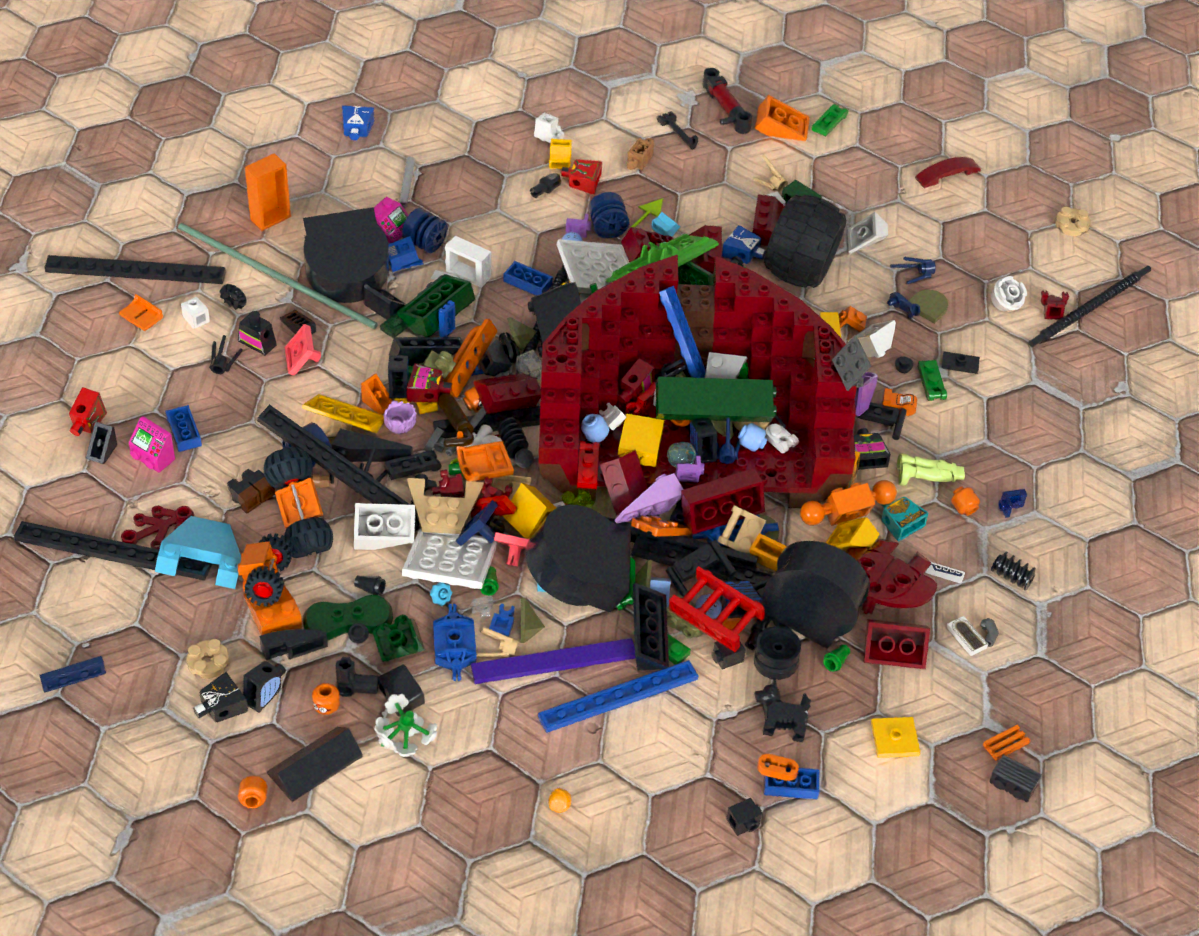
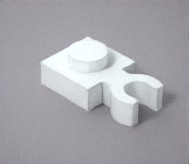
(612, 416)

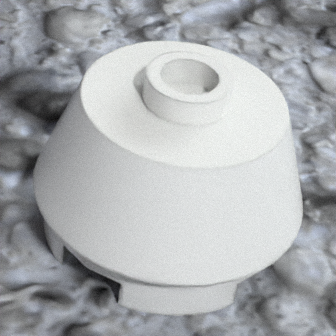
(1008, 294)

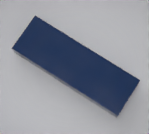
(72, 674)

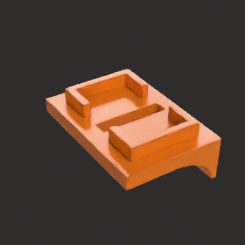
(138, 307)

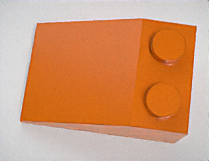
(781, 120)
(276, 617)

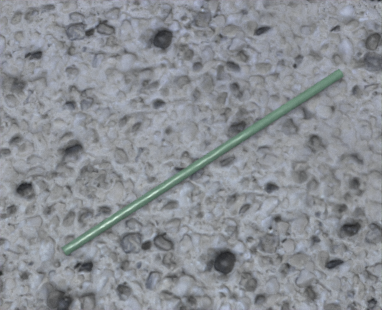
(339, 307)

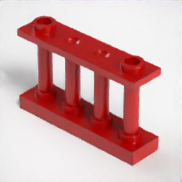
(714, 627)

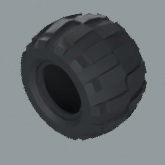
(805, 241)

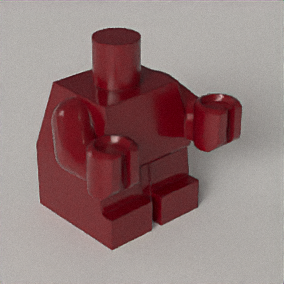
(1054, 306)
(449, 486)
(489, 491)

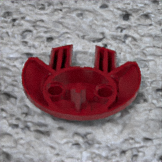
(891, 579)

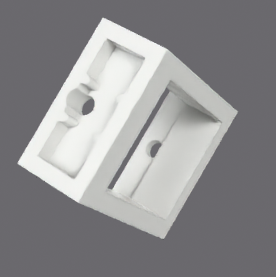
(473, 252)

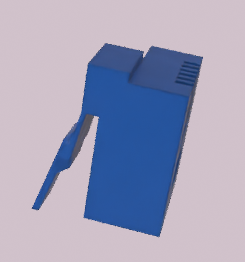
(403, 254)

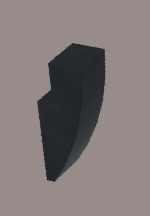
(292, 643)

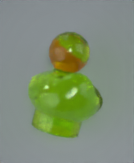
(582, 499)

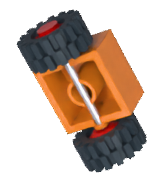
(260, 568)

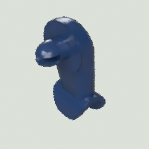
(901, 302)

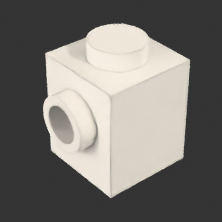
(195, 312)

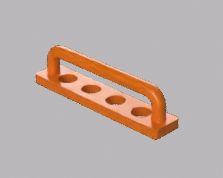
(466, 353)

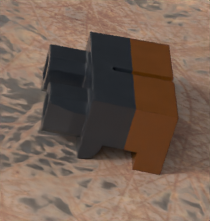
(250, 490)

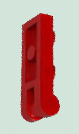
(588, 465)

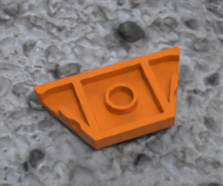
(659, 527)

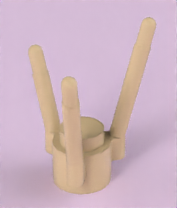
(777, 180)
(507, 644)

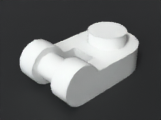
(776, 434)

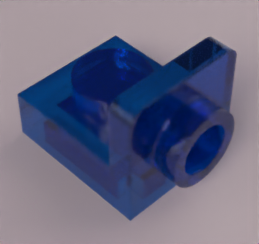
(1012, 499)

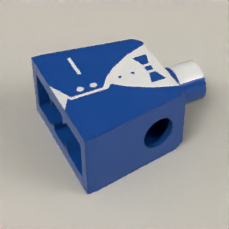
(357, 121)
(744, 245)

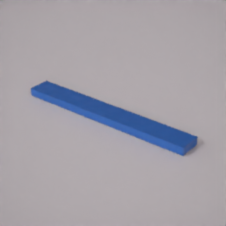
(617, 696)

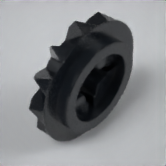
(236, 293)

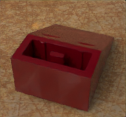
(636, 238)

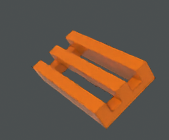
(1011, 731)

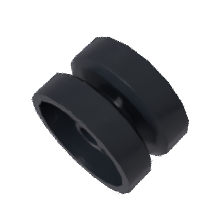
(777, 652)

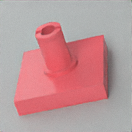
(300, 350)
(516, 545)

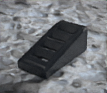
(288, 320)

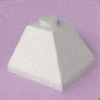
(866, 232)
(877, 338)

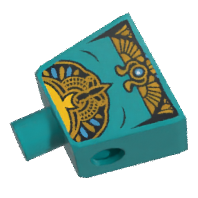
(903, 518)

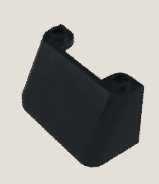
(552, 308)

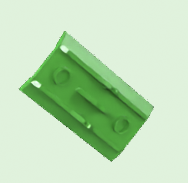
(684, 246)

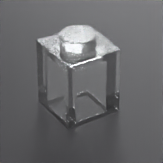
(529, 364)

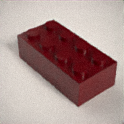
(711, 503)

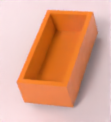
(268, 191)

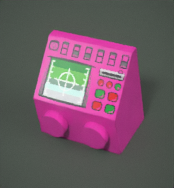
(390, 217)
(151, 445)

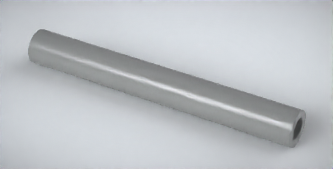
(407, 181)

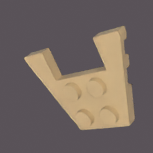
(443, 513)

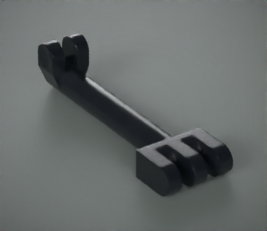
(670, 119)

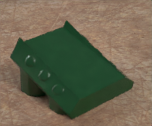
(398, 638)

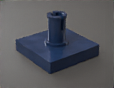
(479, 525)

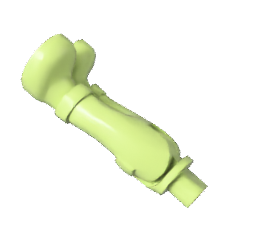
(927, 469)

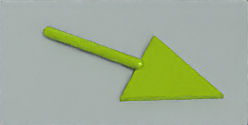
(653, 208)

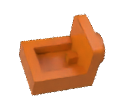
(853, 318)

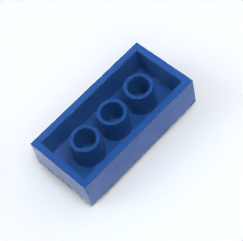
(527, 278)
(183, 428)
(803, 786)

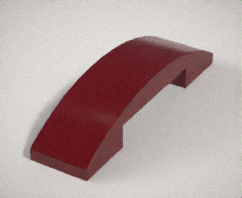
(948, 167)

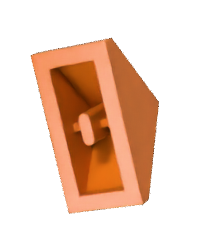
(375, 394)

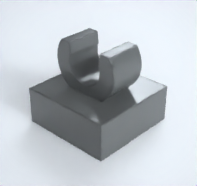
(436, 441)

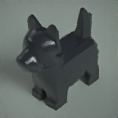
(782, 714)

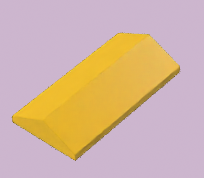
(345, 413)

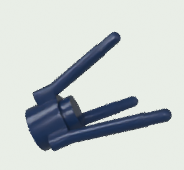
(925, 266)
(727, 453)

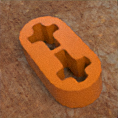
(777, 767)

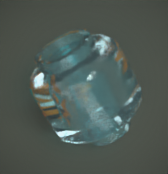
(681, 453)

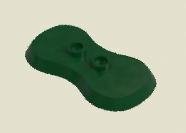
(339, 617)

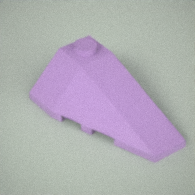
(655, 500)

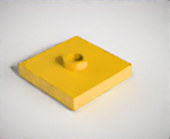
(895, 737)

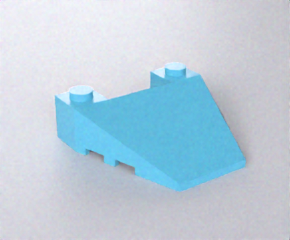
(202, 541)

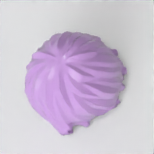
(400, 417)

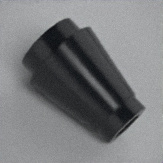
(371, 584)

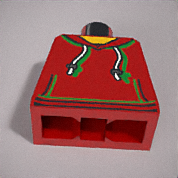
(583, 175)
(86, 411)

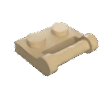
(747, 533)

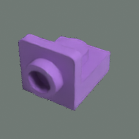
(578, 226)
(690, 472)

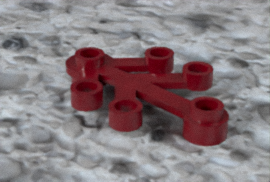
(158, 525)

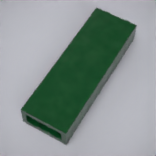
(715, 399)

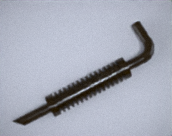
(457, 419)

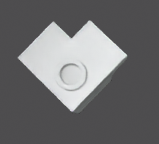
(547, 128)

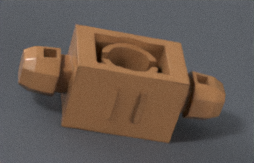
(640, 153)

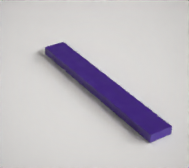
(553, 661)

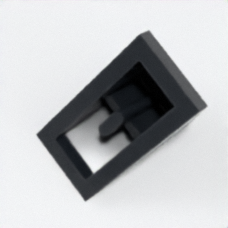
(102, 443)

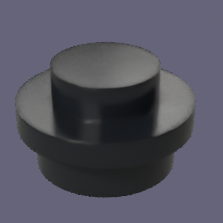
(904, 364)
(524, 458)
(358, 633)

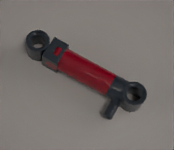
(718, 89)

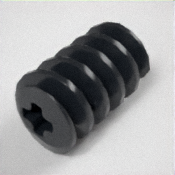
(512, 435)
(1013, 570)

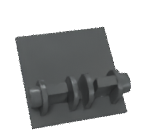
(852, 363)

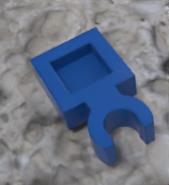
(503, 621)

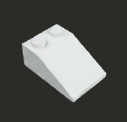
(383, 525)

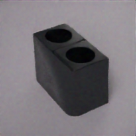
(399, 682)

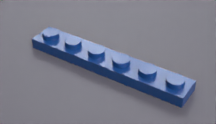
(682, 332)

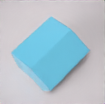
(664, 225)

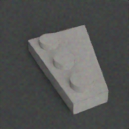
(724, 365)

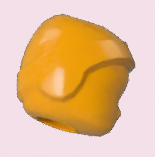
(559, 800)

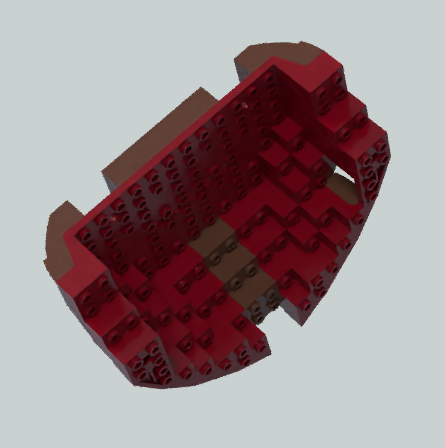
(733, 317)

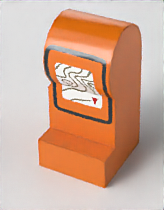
(900, 401)

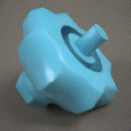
(441, 593)

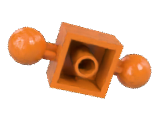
(848, 503)

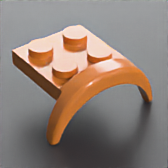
(483, 460)

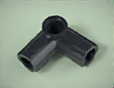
(349, 682)

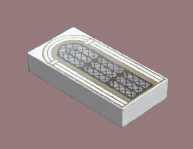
(967, 636)

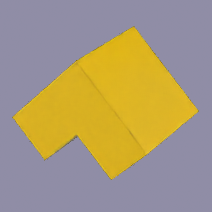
(560, 153)

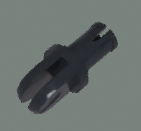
(546, 184)
(509, 346)
(669, 370)

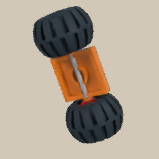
(298, 501)

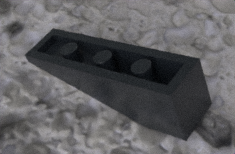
(419, 347)
(358, 446)

